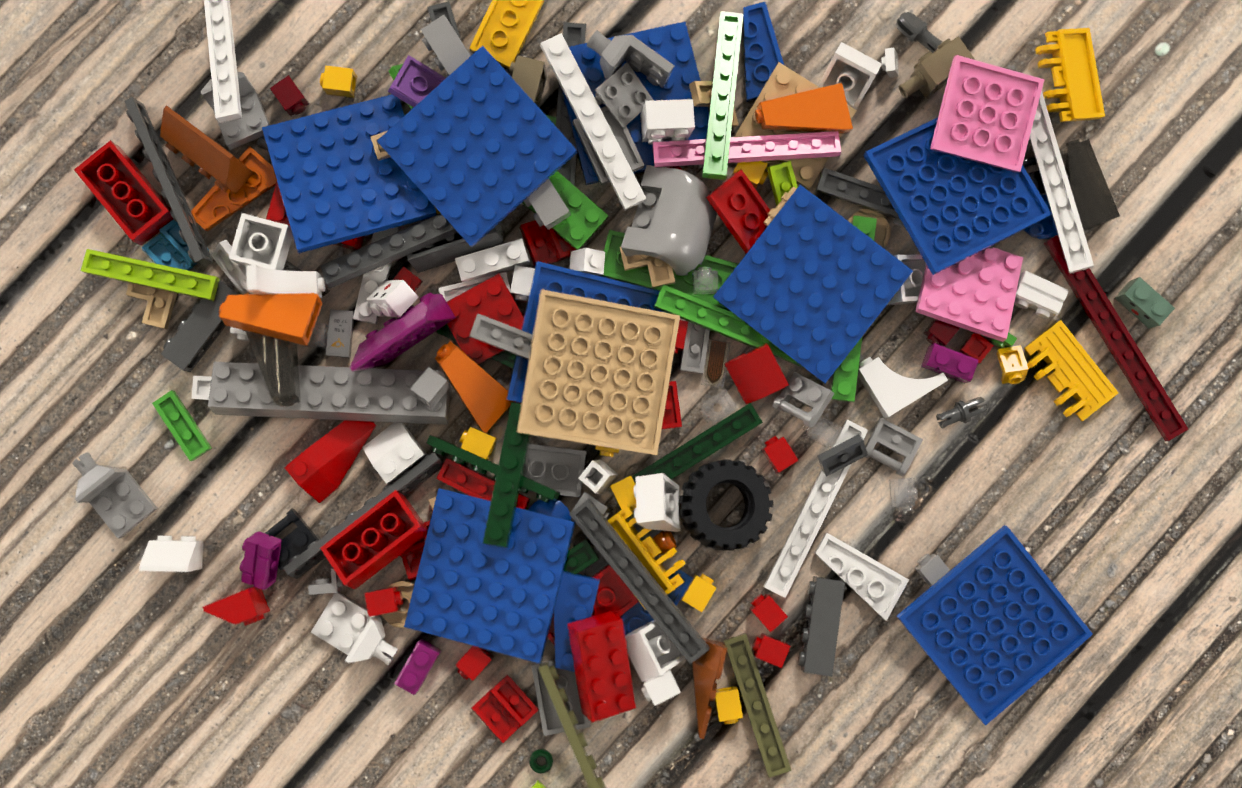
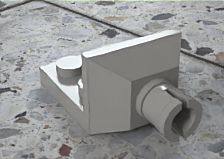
(634, 52)
(247, 128)
(112, 495)

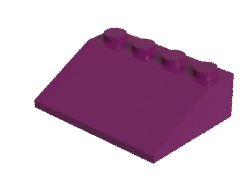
(403, 332)

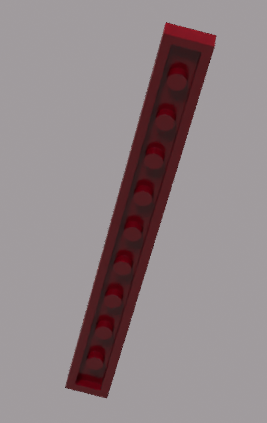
(1121, 345)

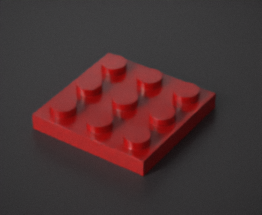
(490, 300)

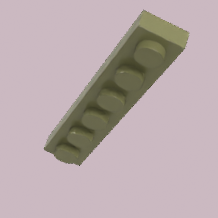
(757, 705)
(568, 720)

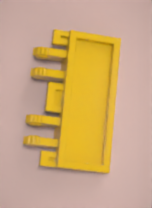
(1074, 70)
(1071, 370)
(647, 550)

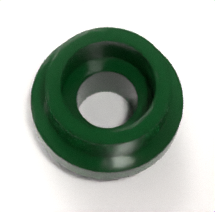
(537, 767)

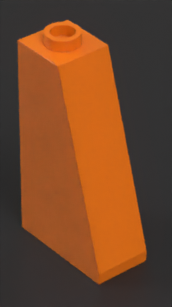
(807, 111)
(273, 315)
(475, 387)

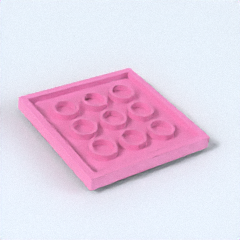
(987, 114)
(974, 293)

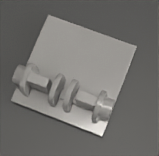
(623, 95)

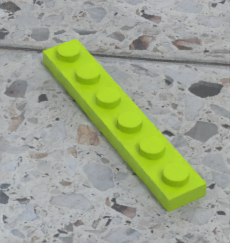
(150, 274)

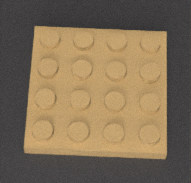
(780, 84)

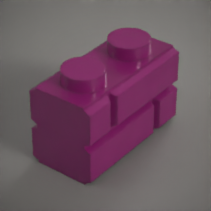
(951, 363)
(260, 560)
(418, 666)

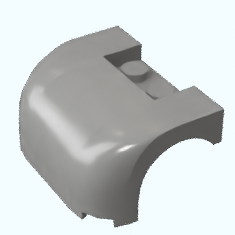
(673, 220)

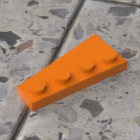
(219, 205)

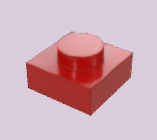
(411, 279)
(976, 347)

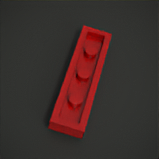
(472, 482)

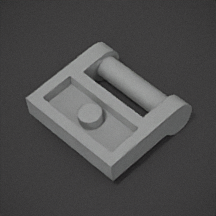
(806, 392)
(895, 439)

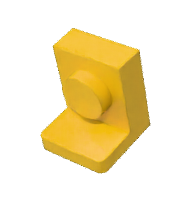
(1012, 364)

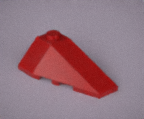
(326, 462)

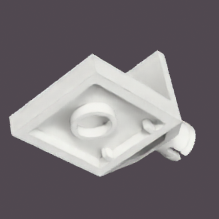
(353, 631)

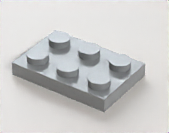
(624, 140)
(555, 468)
(549, 718)

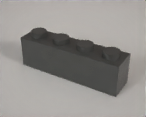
(451, 248)
(198, 331)
(822, 626)

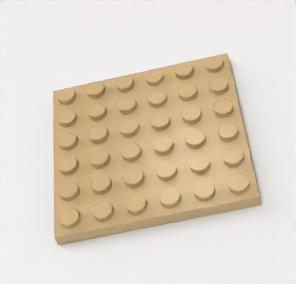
(598, 373)

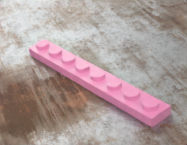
(750, 148)

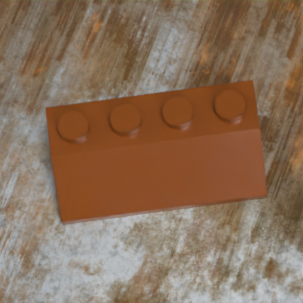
(203, 151)

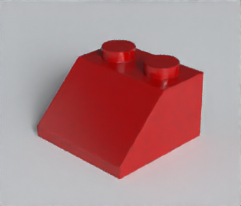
(240, 607)

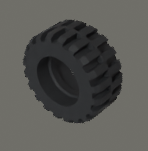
(755, 499)

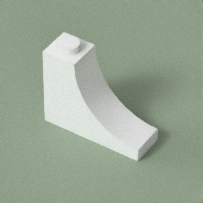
(272, 281)
(891, 390)

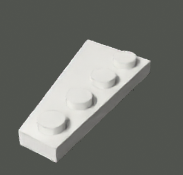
(868, 578)

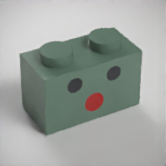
(1144, 303)

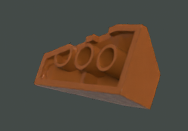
(705, 672)

